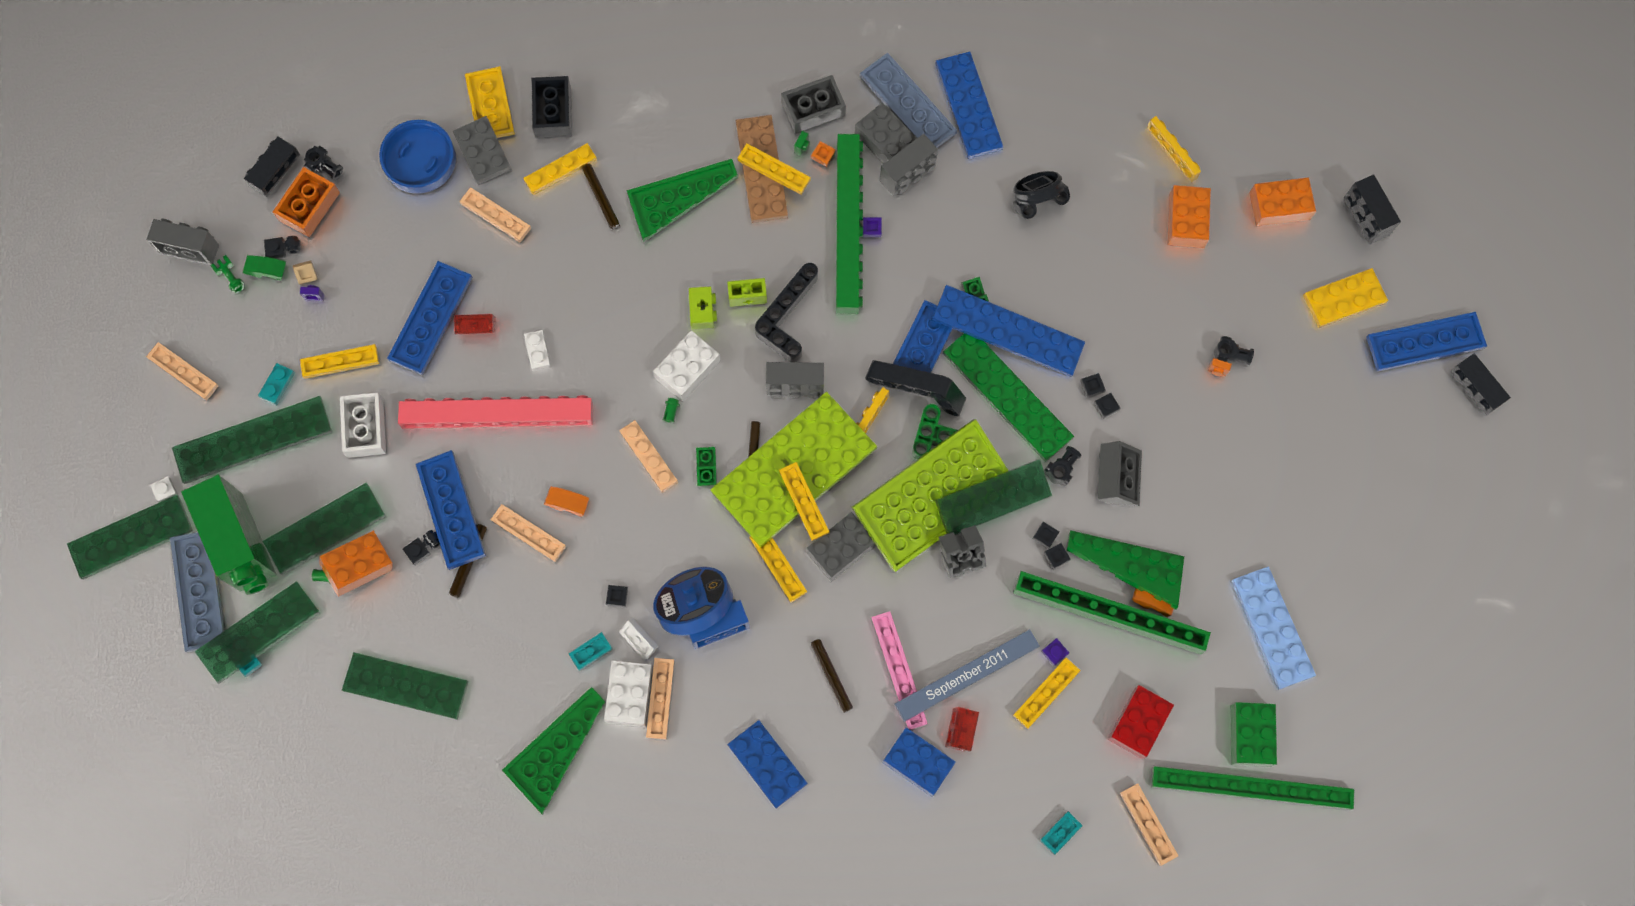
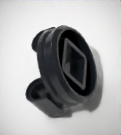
(1039, 189)

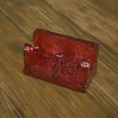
(474, 324)
(962, 729)

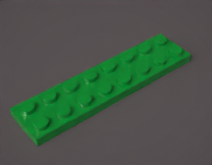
(1008, 396)

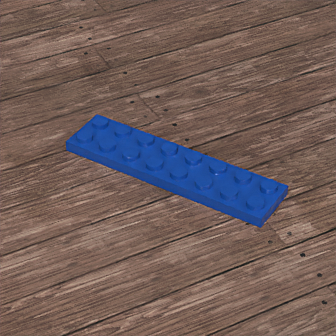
(1008, 330)

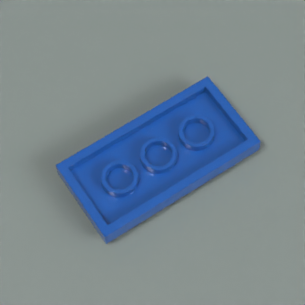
(923, 341)
(767, 764)

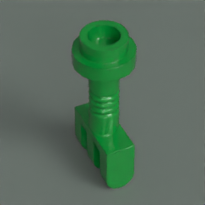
(235, 285)

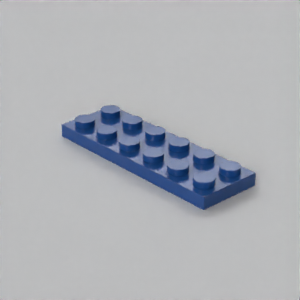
(969, 105)
(429, 318)
(1426, 341)
(450, 510)

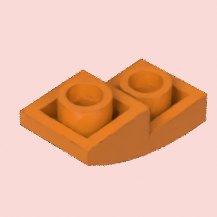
(566, 500)
(1148, 601)

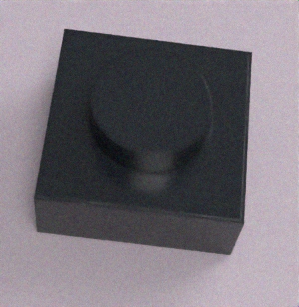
(1092, 385)
(1107, 405)
(1045, 535)
(1057, 556)
(617, 596)

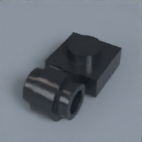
(278, 246)
(418, 550)

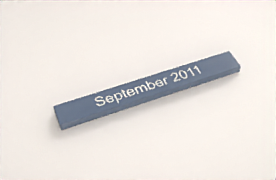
(966, 675)

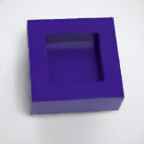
(872, 227)
(312, 293)
(1055, 652)

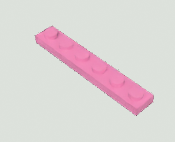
(896, 663)

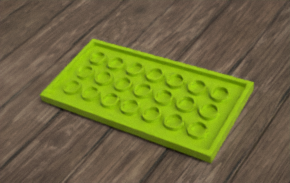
(824, 446)
(903, 510)

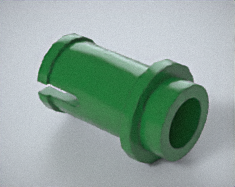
(671, 409)
(319, 575)

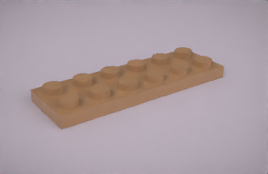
(764, 195)

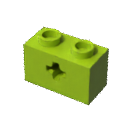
(747, 292)
(702, 318)

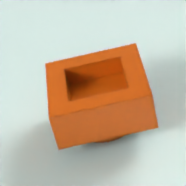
(823, 154)
(1219, 367)

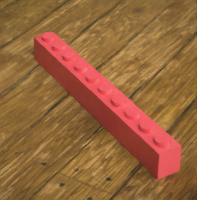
(495, 413)

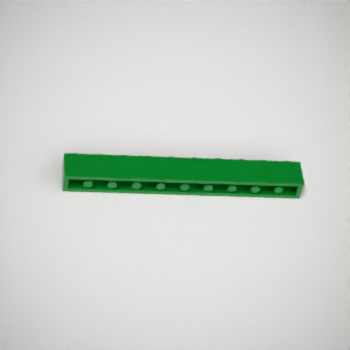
(848, 226)
(1112, 613)

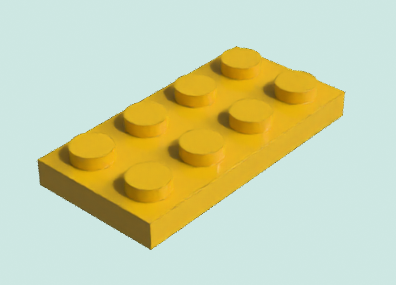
(490, 99)
(1345, 298)

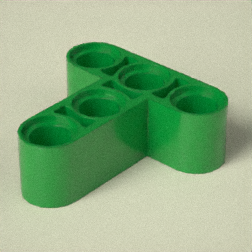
(936, 430)

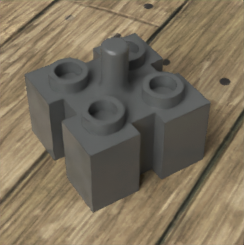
(962, 551)

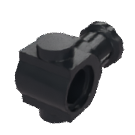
(323, 164)
(1234, 351)
(1064, 466)

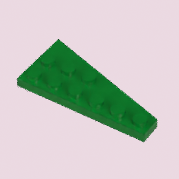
(668, 199)
(1136, 565)
(547, 758)

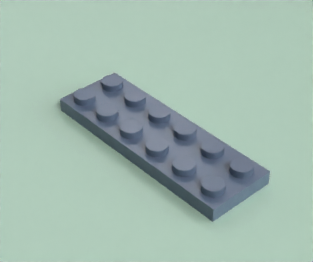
(907, 100)
(196, 592)

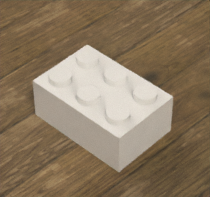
(687, 366)
(362, 425)
(628, 693)

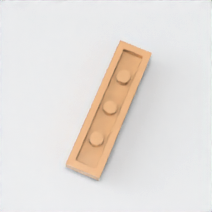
(495, 214)
(182, 371)
(648, 456)
(528, 533)
(660, 698)
(1149, 824)

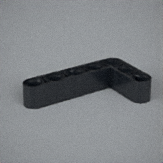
(784, 310)
(918, 382)

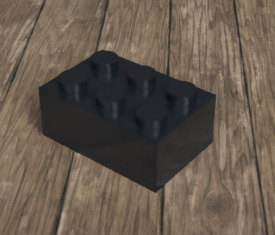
(551, 106)
(1371, 209)

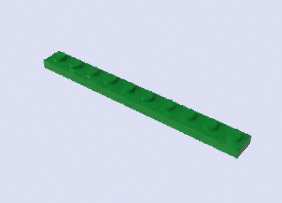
(1253, 788)

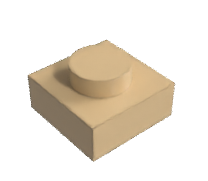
(305, 272)

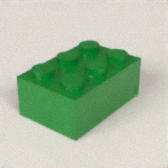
(1253, 734)

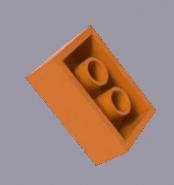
(306, 202)
(1282, 202)
(1189, 216)
(355, 563)

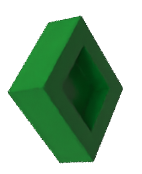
(802, 143)

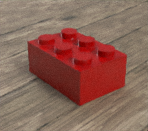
(1140, 722)

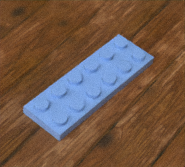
(1273, 628)

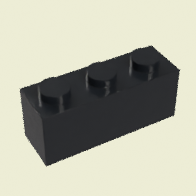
(271, 166)
(1480, 384)

